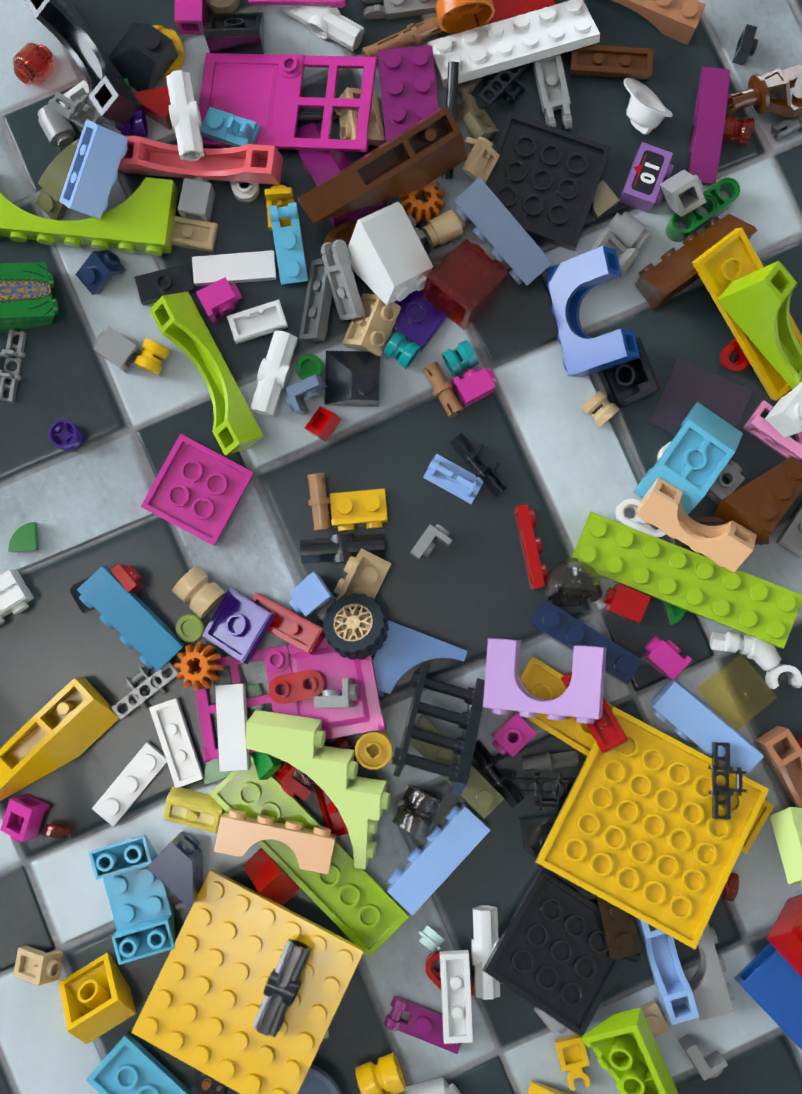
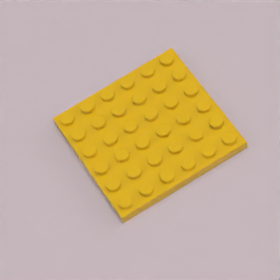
(646, 833)
(216, 985)

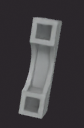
(708, 984)

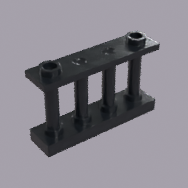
(462, 746)

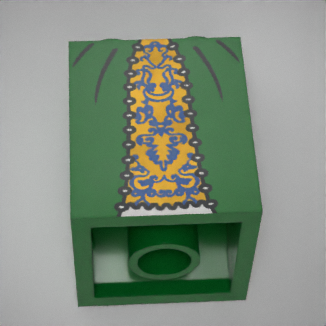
(26, 296)

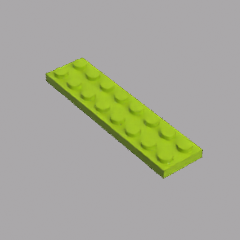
(688, 580)
(345, 893)

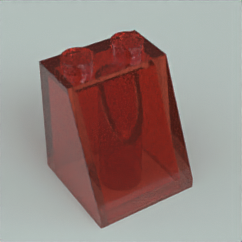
(464, 283)

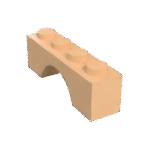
(724, 544)
(310, 846)

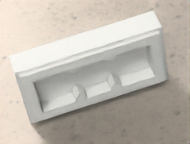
(257, 321)

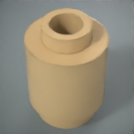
(444, 228)

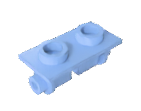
(453, 478)

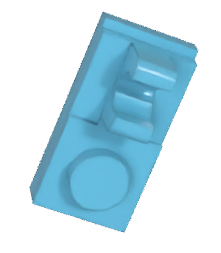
(229, 128)

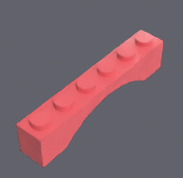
(237, 164)

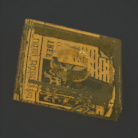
(736, 692)

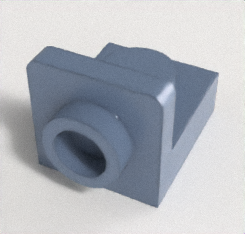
(308, 389)

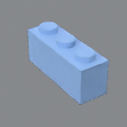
(93, 169)

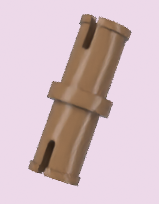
(443, 389)
(319, 501)

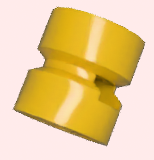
(373, 749)
(381, 1077)

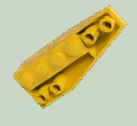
(55, 736)

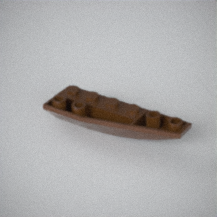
(391, 169)

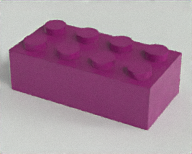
(406, 87)

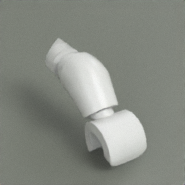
(759, 651)

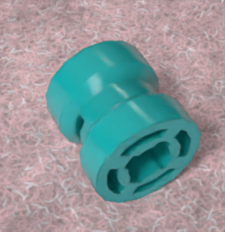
(401, 350)
(460, 358)

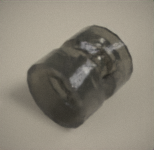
(416, 810)

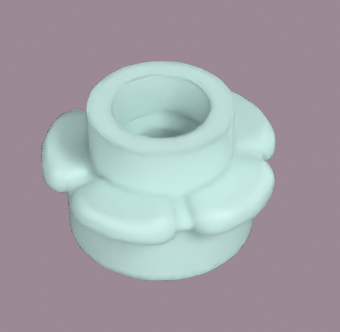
(431, 939)

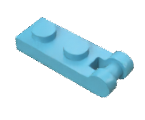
(288, 244)

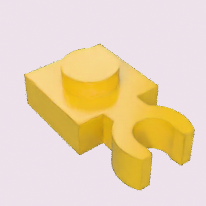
(572, 1057)

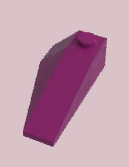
(323, 165)

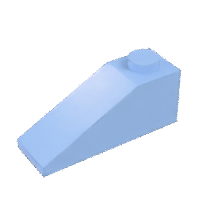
(310, 595)

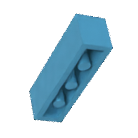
(131, 618)

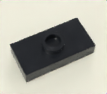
(164, 282)

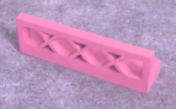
(769, 435)

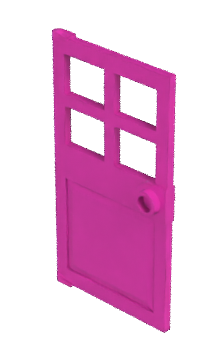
(270, 94)
(288, 659)

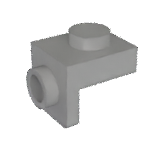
(625, 255)

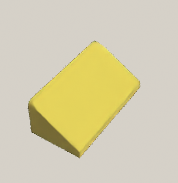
(193, 809)

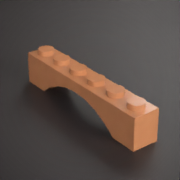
(671, 17)
(785, 760)

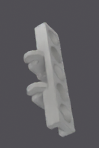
(77, 107)
(14, 375)
(136, 690)

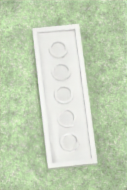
(515, 41)

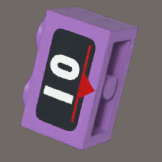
(646, 173)

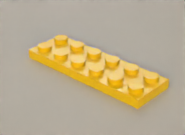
(717, 268)

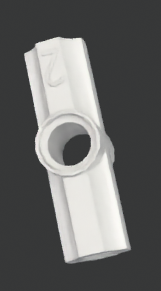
(327, 23)
(185, 115)
(274, 373)
(482, 945)

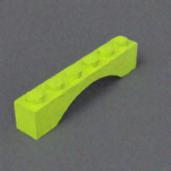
(183, 325)

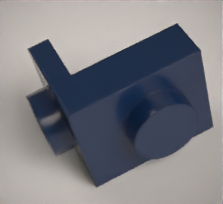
(99, 270)

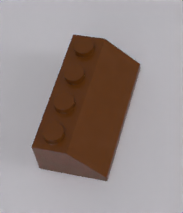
(676, 269)

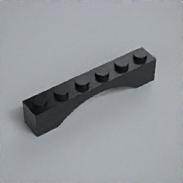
(106, 86)

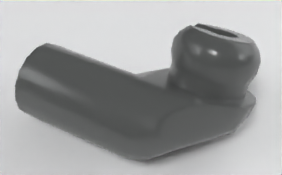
(440, 253)

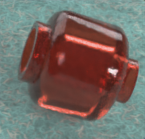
(33, 64)

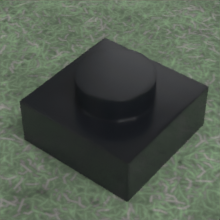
(746, 45)

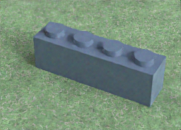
(503, 231)

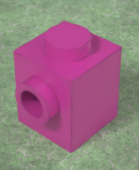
(512, 735)

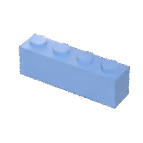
(703, 725)
(437, 858)

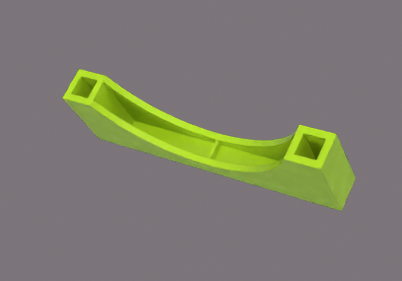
(138, 223)
(761, 309)

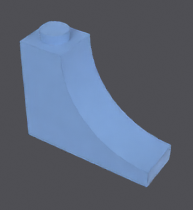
(403, 651)

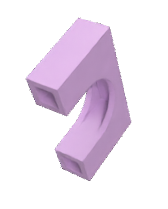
(506, 692)

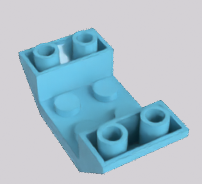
(694, 456)
(136, 899)

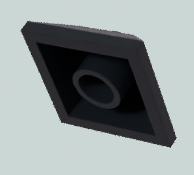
(143, 56)
(352, 378)

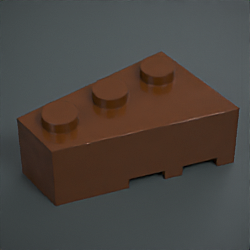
(764, 500)

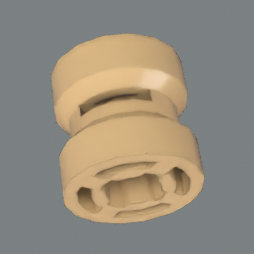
(604, 413)

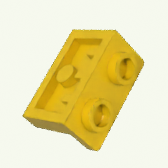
(358, 508)

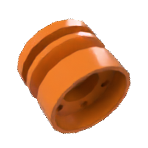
(458, 15)

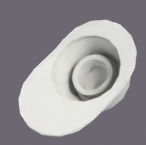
(644, 107)

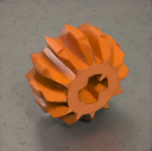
(424, 210)
(189, 670)

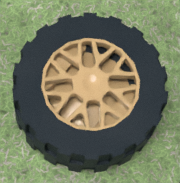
(355, 626)

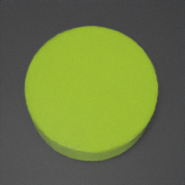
(190, 628)

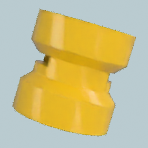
(151, 357)

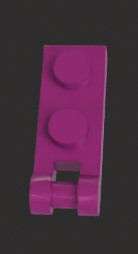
(422, 1023)

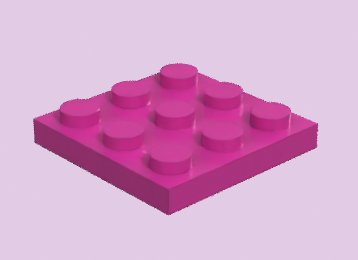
(197, 490)

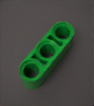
(714, 205)

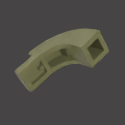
(53, 183)

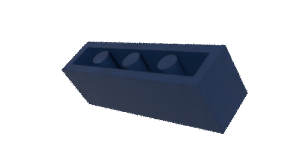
(571, 632)

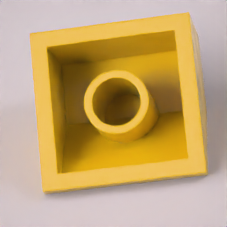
(95, 999)

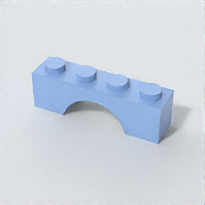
(668, 975)

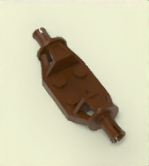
(785, 85)

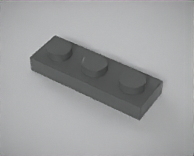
(316, 305)

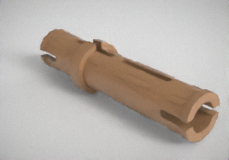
(410, 36)

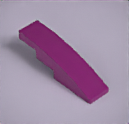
(709, 123)

